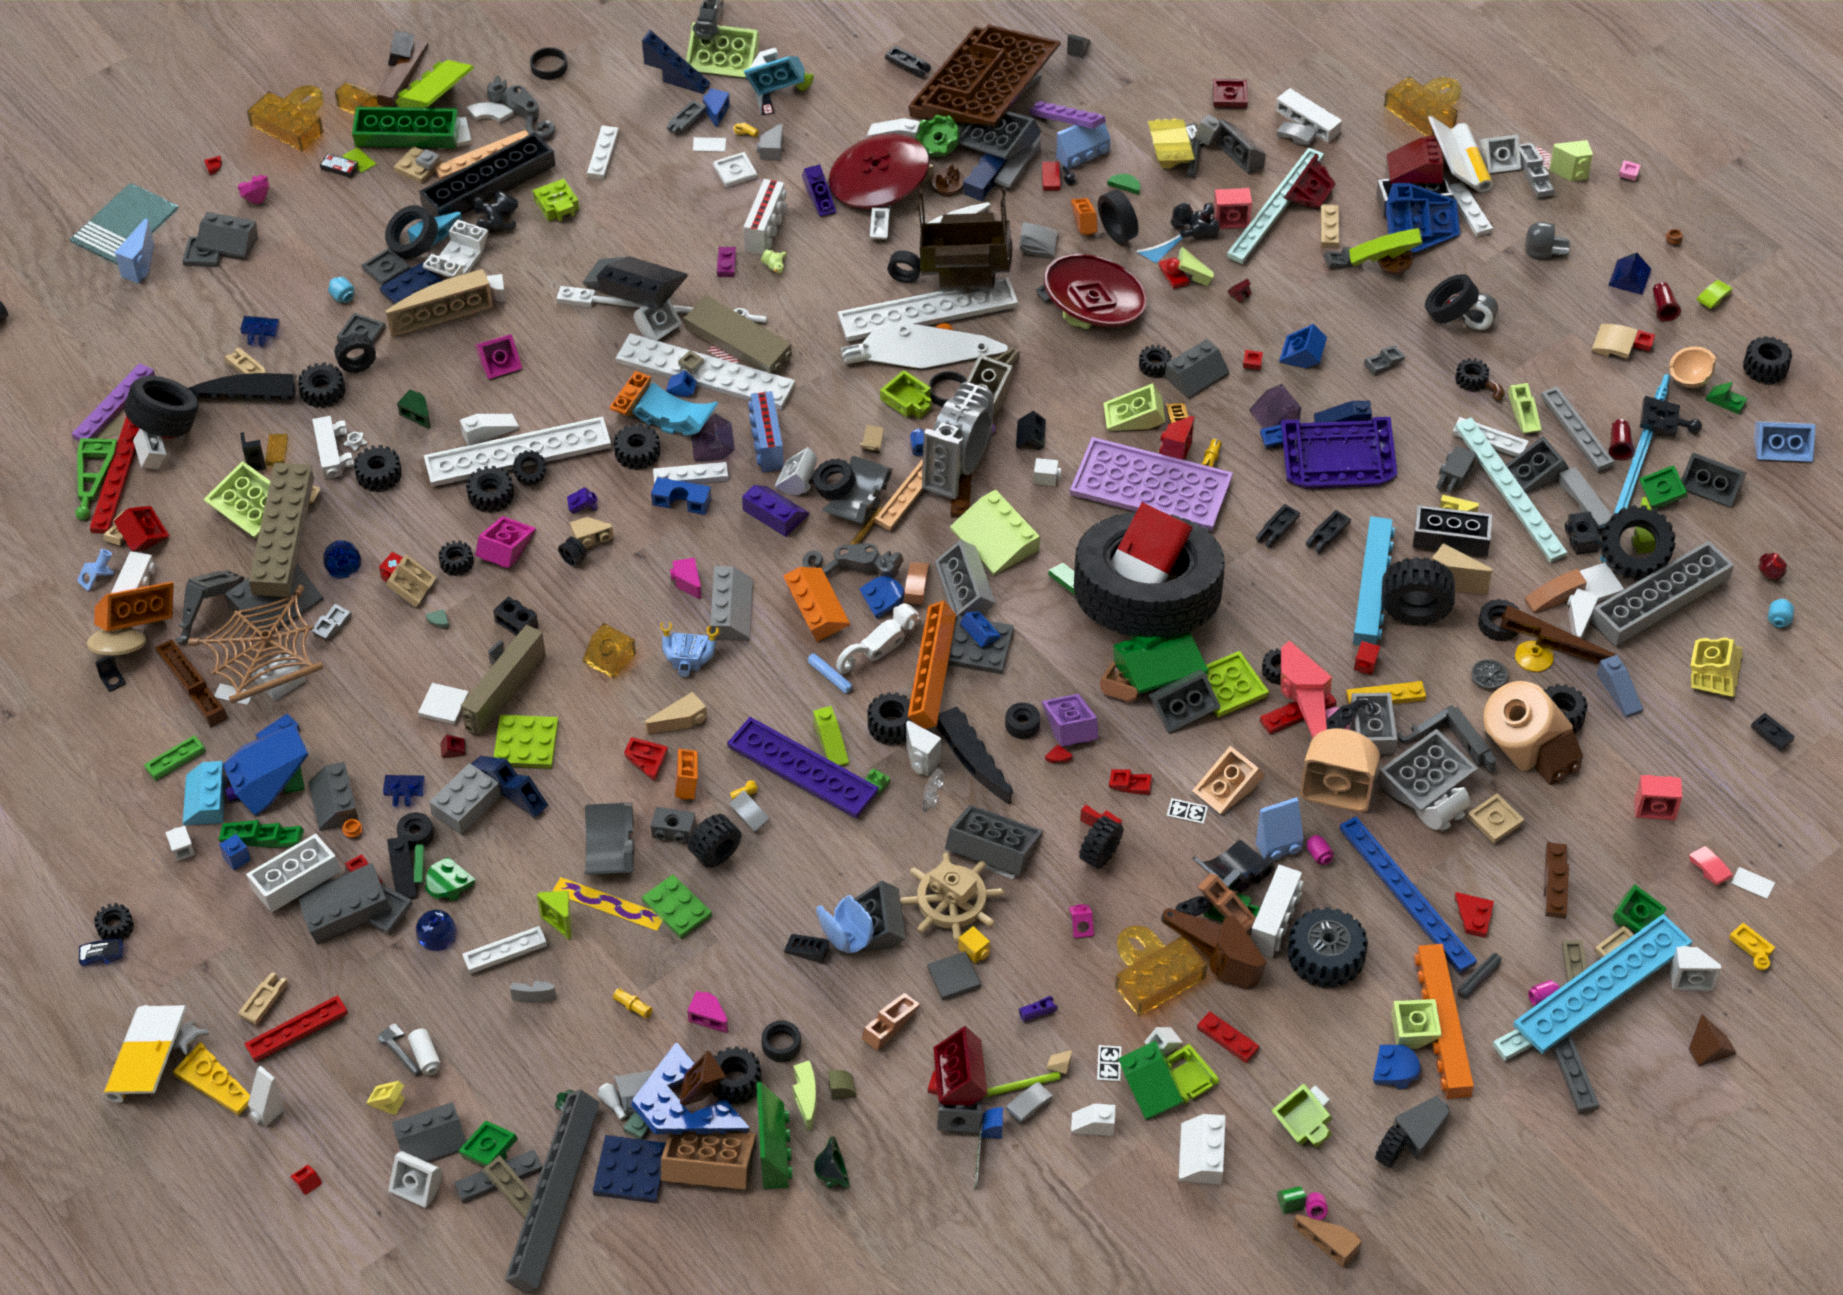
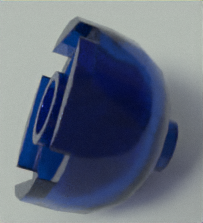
(341, 559)
(435, 930)

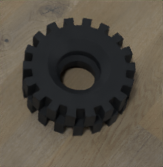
(318, 376)
(637, 456)
(380, 477)
(487, 479)
(1101, 842)

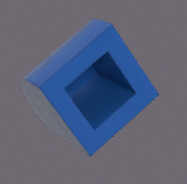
(681, 384)
(992, 1123)

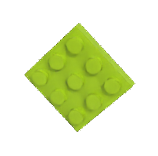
(1234, 683)
(527, 740)

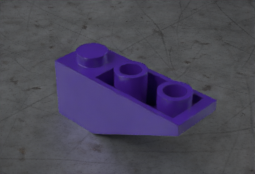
(818, 190)

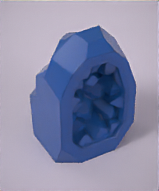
(916, 441)

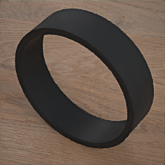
(548, 51)
(946, 375)

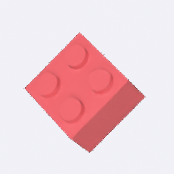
(1232, 208)
(1658, 797)

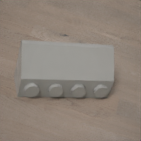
(964, 579)
(731, 603)

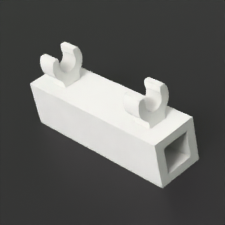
(327, 447)

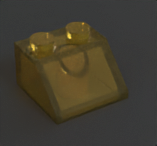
(352, 95)
(609, 650)

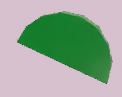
(1125, 182)
(419, 870)

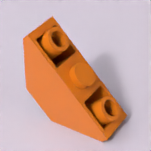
(631, 393)

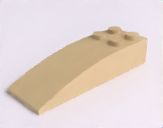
(441, 303)

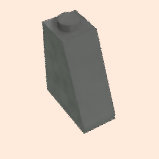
(1422, 1124)

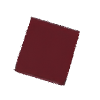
(452, 746)

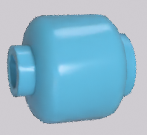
(341, 289)
(1781, 613)

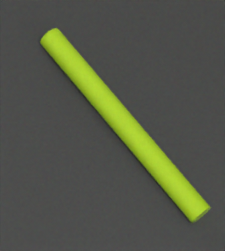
(1022, 1084)

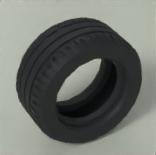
(161, 406)

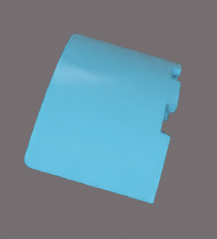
(672, 413)

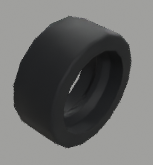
(900, 274)
(786, 1054)

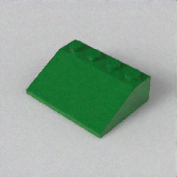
(1159, 664)
(773, 1139)

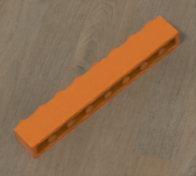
(932, 665)
(1449, 1048)

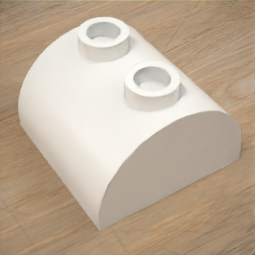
(657, 323)
(797, 473)
(279, 691)
(1445, 808)
(414, 1179)

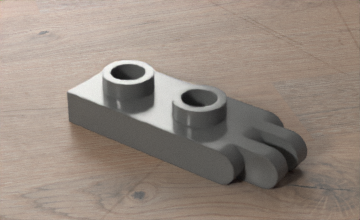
(686, 117)

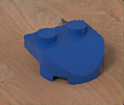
(882, 595)
(1396, 1066)

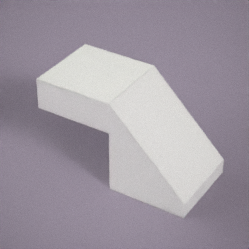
(765, 57)

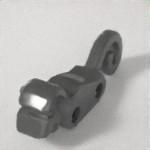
(708, 18)
(521, 104)
(858, 560)

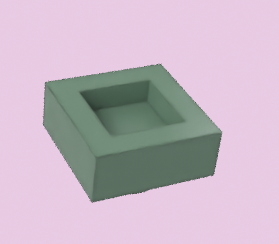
(636, 1127)

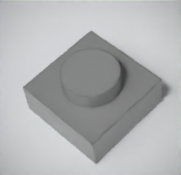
(427, 159)

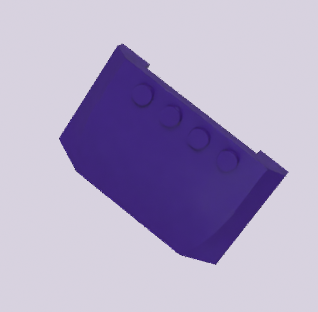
(1339, 453)

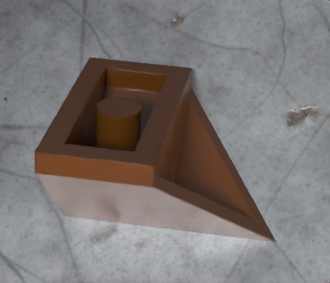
(1709, 1043)

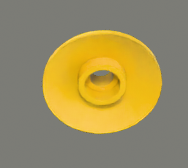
(1533, 657)

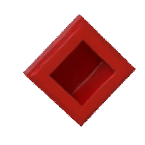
(306, 1179)

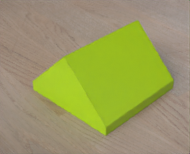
(556, 911)

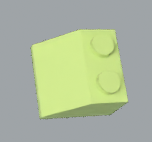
(1571, 160)
(1415, 1022)

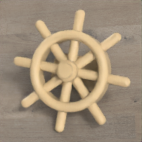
(955, 887)

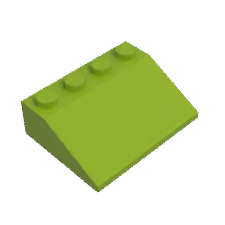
(433, 84)

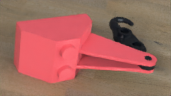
(1309, 687)

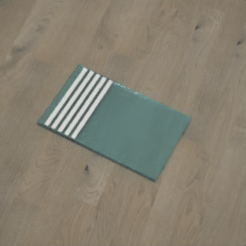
(120, 218)

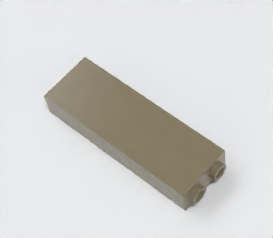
(738, 335)
(503, 680)

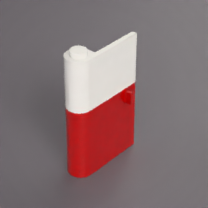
(1150, 545)

